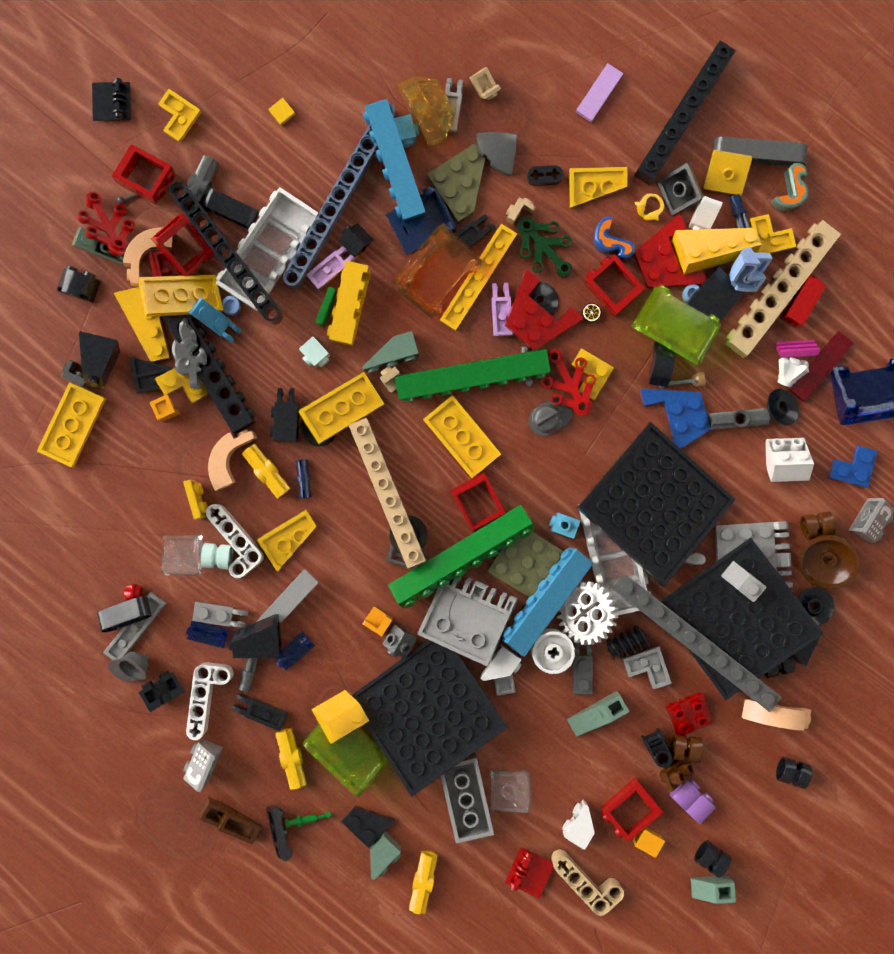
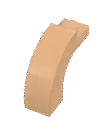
(137, 249)
(219, 459)
(780, 716)

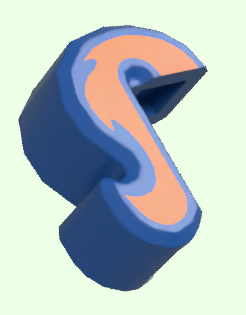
(608, 244)

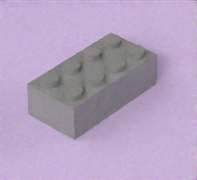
(467, 801)

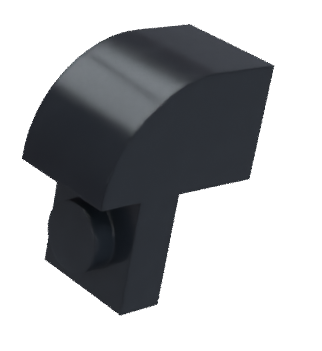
(661, 366)

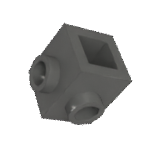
(399, 641)

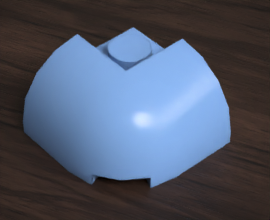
(748, 270)

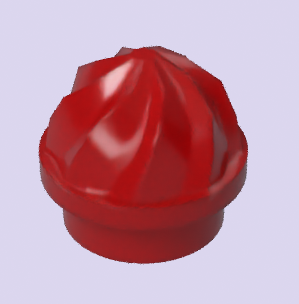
(132, 591)

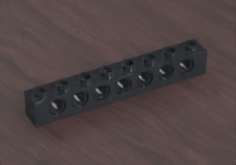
(684, 112)
(215, 390)

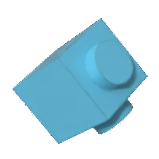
(407, 130)
(564, 525)

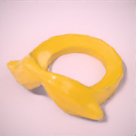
(652, 215)

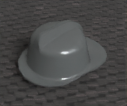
(549, 417)
(130, 667)

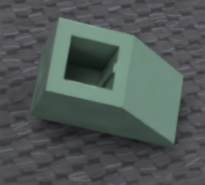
(382, 853)
(713, 889)

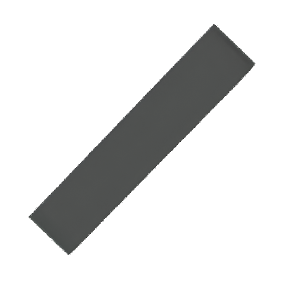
(764, 151)

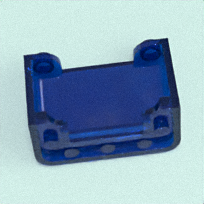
(863, 394)

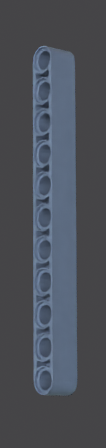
(331, 202)

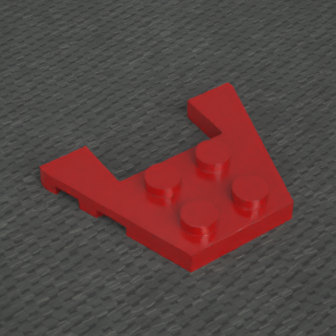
(659, 262)
(531, 321)

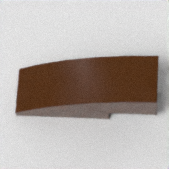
(229, 820)

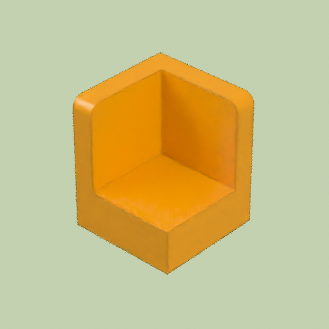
(164, 408)
(377, 621)
(649, 841)

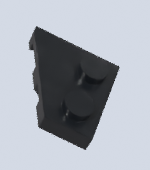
(145, 373)
(366, 824)

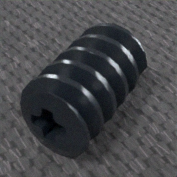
(626, 642)

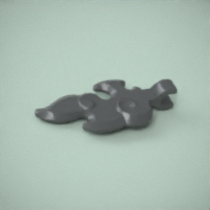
(185, 361)

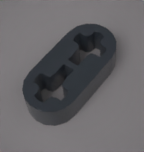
(545, 180)

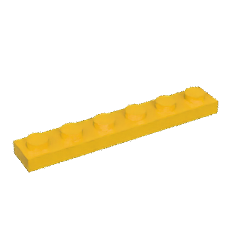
(476, 281)

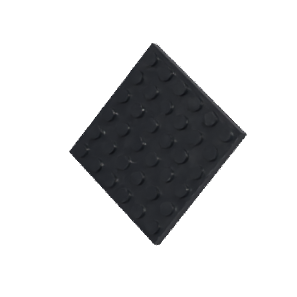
(656, 504)
(750, 632)
(428, 714)

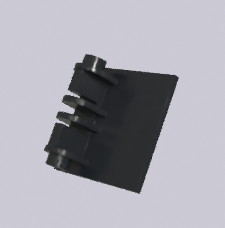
(111, 100)

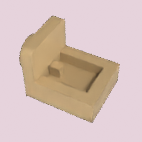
(484, 84)
(514, 210)
(388, 377)

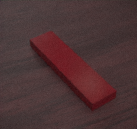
(821, 366)

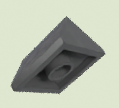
(680, 189)

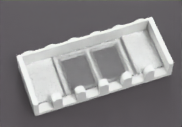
(270, 244)
(610, 564)

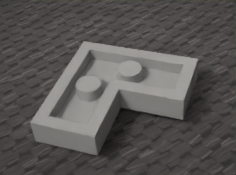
(650, 662)

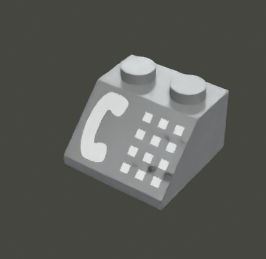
(872, 519)
(202, 764)

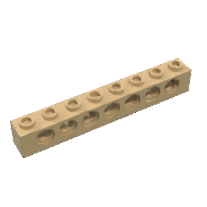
(826, 238)
(387, 493)

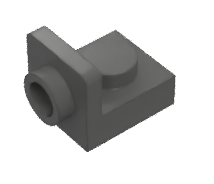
(70, 373)

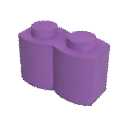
(695, 803)

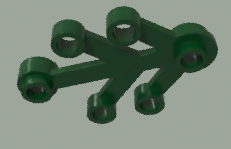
(542, 244)

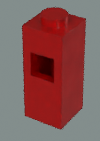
(803, 301)

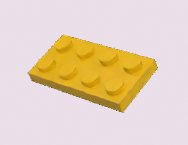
(177, 294)
(341, 408)
(71, 425)
(462, 436)

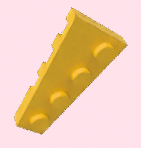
(147, 329)

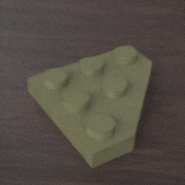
(459, 181)

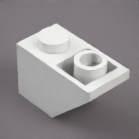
(580, 827)

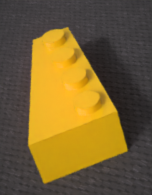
(712, 247)
(349, 303)

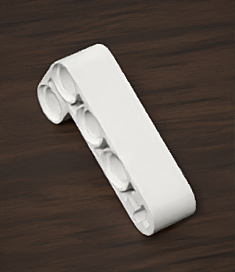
(232, 538)
(204, 701)

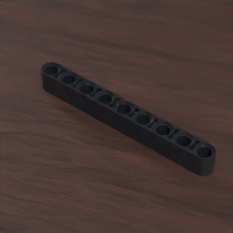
(219, 246)

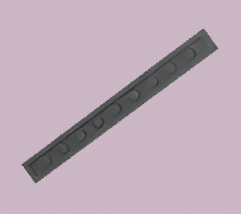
(697, 643)

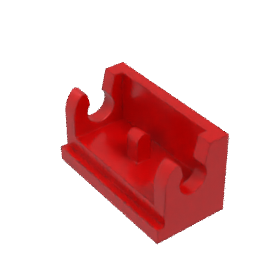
(161, 265)

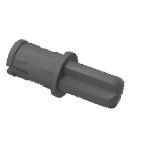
(248, 674)

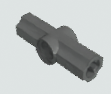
(202, 179)
(750, 417)

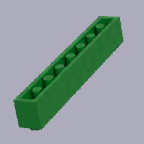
(472, 374)
(461, 557)

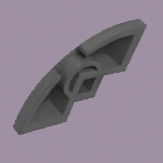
(498, 149)

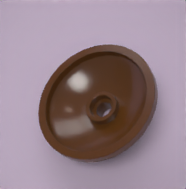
(827, 572)

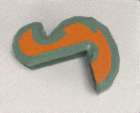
(796, 189)

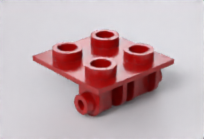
(689, 714)
(529, 873)

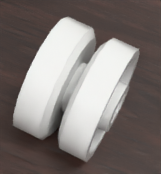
(559, 660)

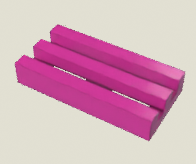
(797, 348)

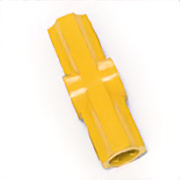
(266, 471)
(291, 758)
(423, 882)

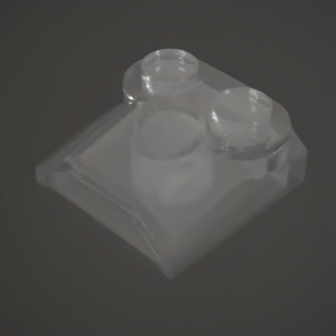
(182, 555)
(510, 791)

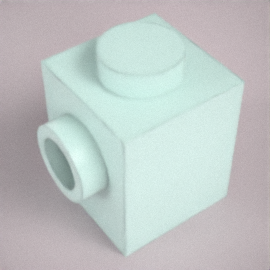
(314, 353)

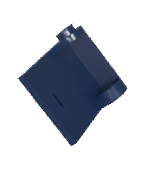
(421, 227)

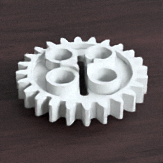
(596, 627)

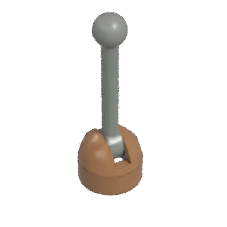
(697, 380)

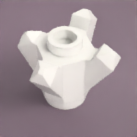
(791, 370)

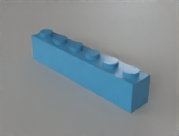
(394, 159)
(546, 601)

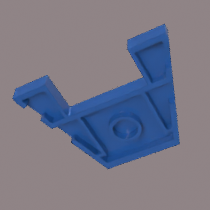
(684, 413)

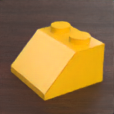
(339, 716)

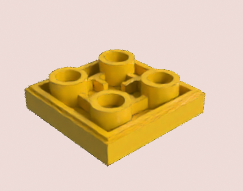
(194, 491)

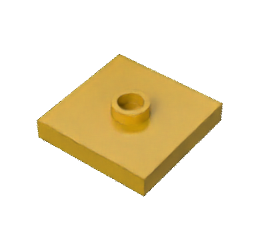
(727, 172)

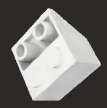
(788, 459)

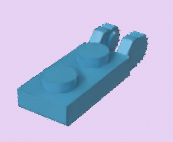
(213, 319)

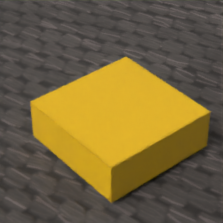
(281, 111)

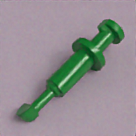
(305, 819)

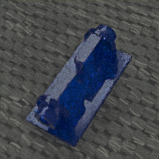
(207, 634)
(294, 651)

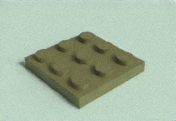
(526, 563)

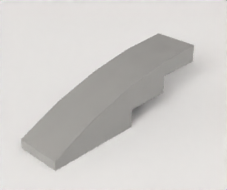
(291, 596)

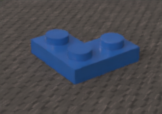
(859, 471)

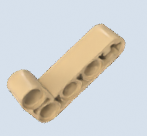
(582, 881)

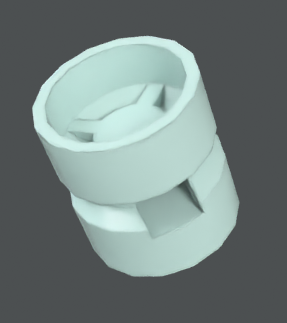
(213, 555)

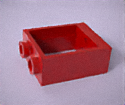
(128, 163)
(171, 229)
(601, 296)
(469, 484)
(622, 795)

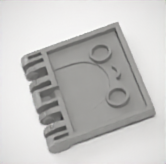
(732, 535)
(466, 620)

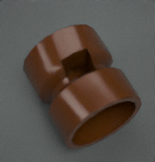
(817, 525)
(687, 748)

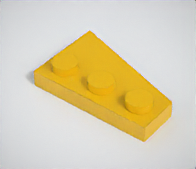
(593, 183)
(286, 538)

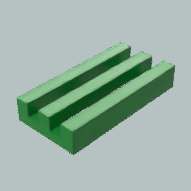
(326, 307)

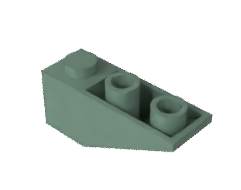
(94, 247)
(395, 350)
(598, 714)

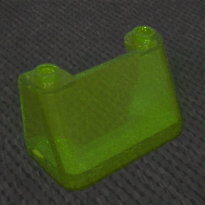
(676, 325)
(351, 759)

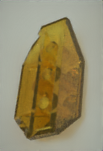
(428, 107)

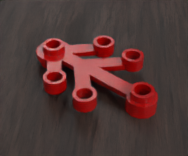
(93, 201)
(571, 385)

